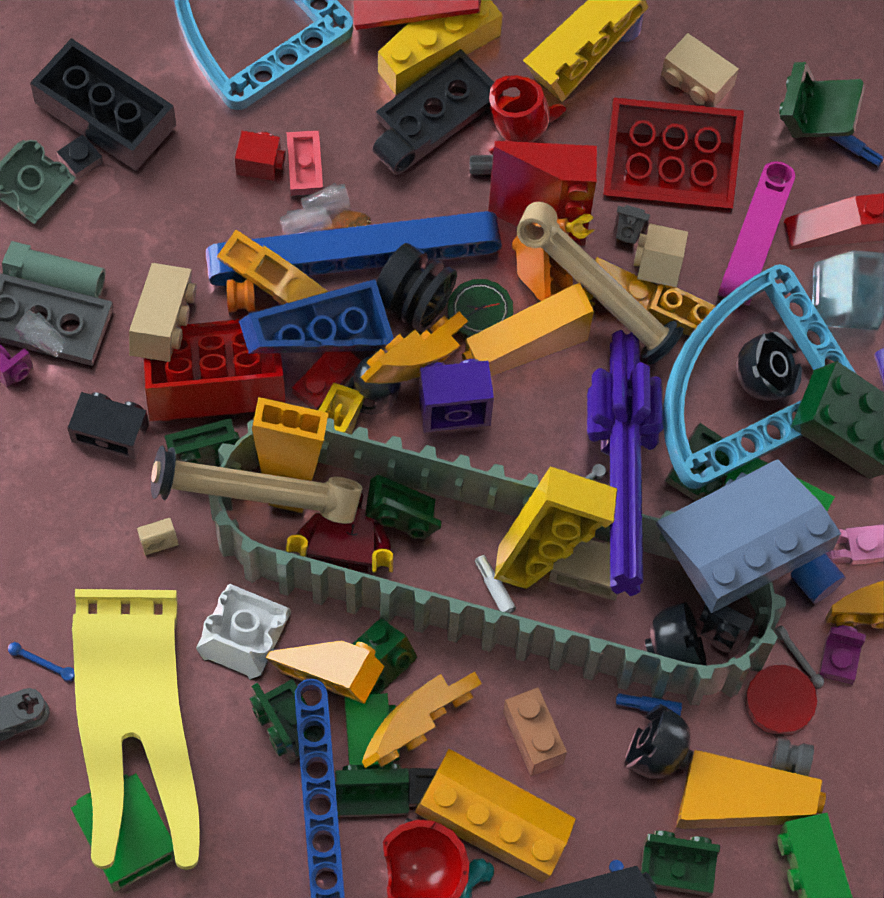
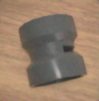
(792, 757)

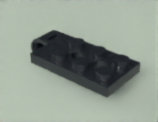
(416, 132)

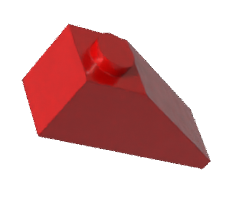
(838, 223)

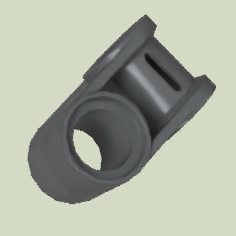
(14, 716)

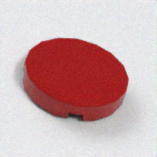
(781, 700)

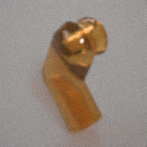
(349, 219)

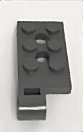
(60, 305)

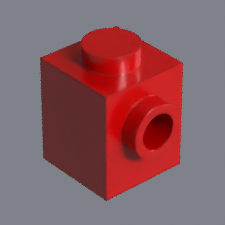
(259, 155)

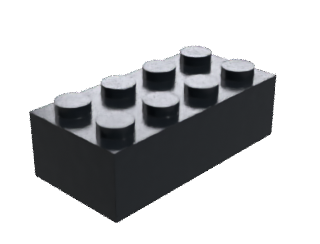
(103, 104)

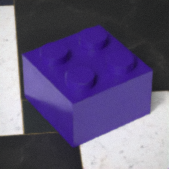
(455, 395)

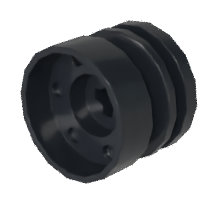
(414, 286)

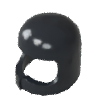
(383, 394)

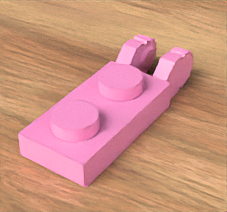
(863, 546)

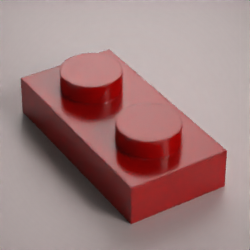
(317, 381)

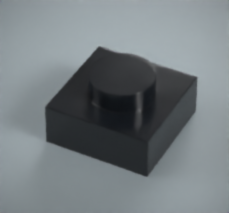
(80, 157)
(418, 783)

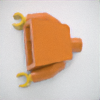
(540, 270)

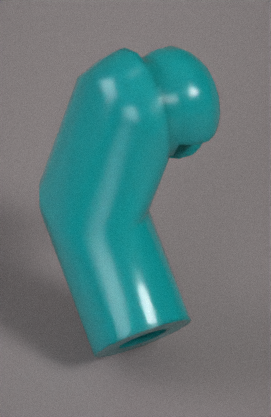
(478, 871)

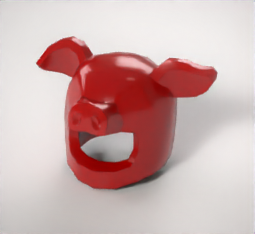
(523, 116)

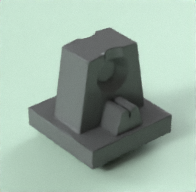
(630, 223)

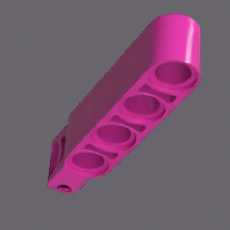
(758, 227)

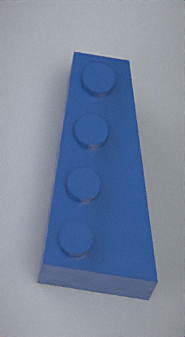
(326, 322)

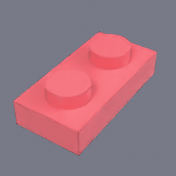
(304, 162)

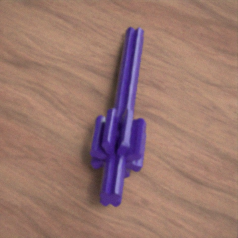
(625, 415)

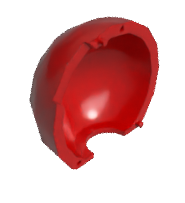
(425, 861)

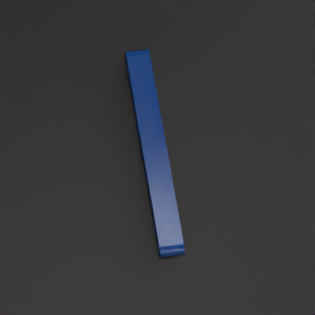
(372, 244)

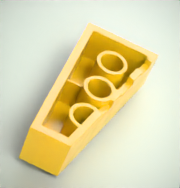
(430, 42)
(581, 43)
(551, 524)

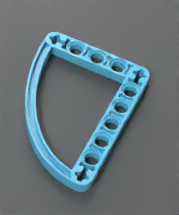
(223, 86)
(674, 400)

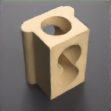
(157, 536)

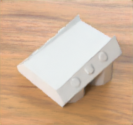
(242, 631)

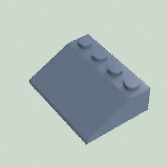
(748, 534)

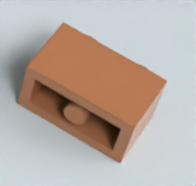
(534, 731)

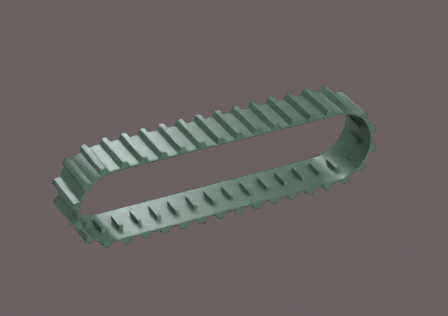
(498, 493)

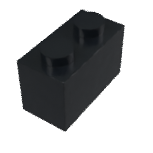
(108, 424)

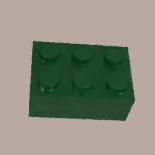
(844, 418)

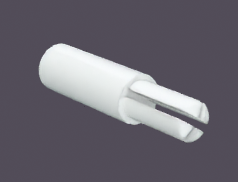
(495, 586)

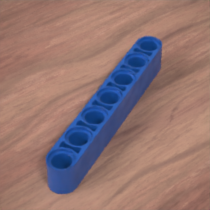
(319, 788)

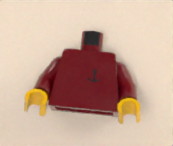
(352, 545)

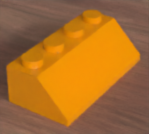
(496, 816)

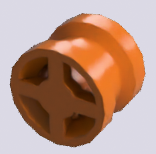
(240, 296)

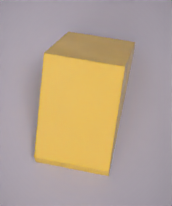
(343, 406)

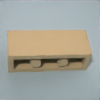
(161, 312)

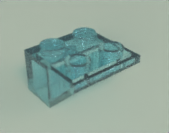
(850, 290)

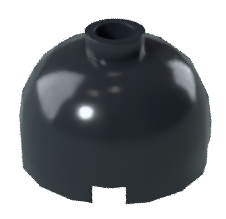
(768, 367)
(675, 635)
(661, 745)

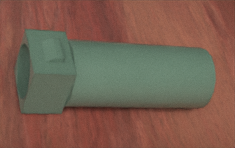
(53, 270)

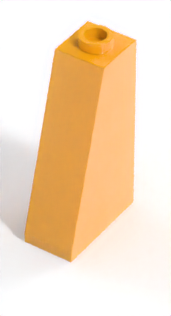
(534, 332)
(288, 440)
(742, 794)

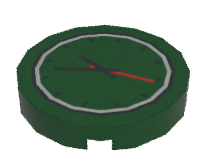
(481, 303)

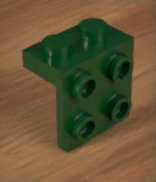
(820, 106)
(202, 443)
(279, 712)

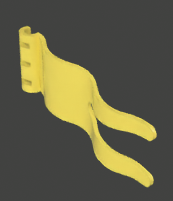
(126, 691)

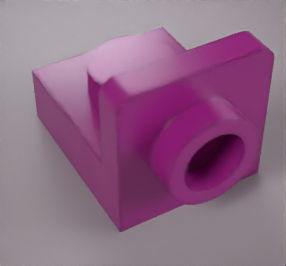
(14, 368)
(841, 654)

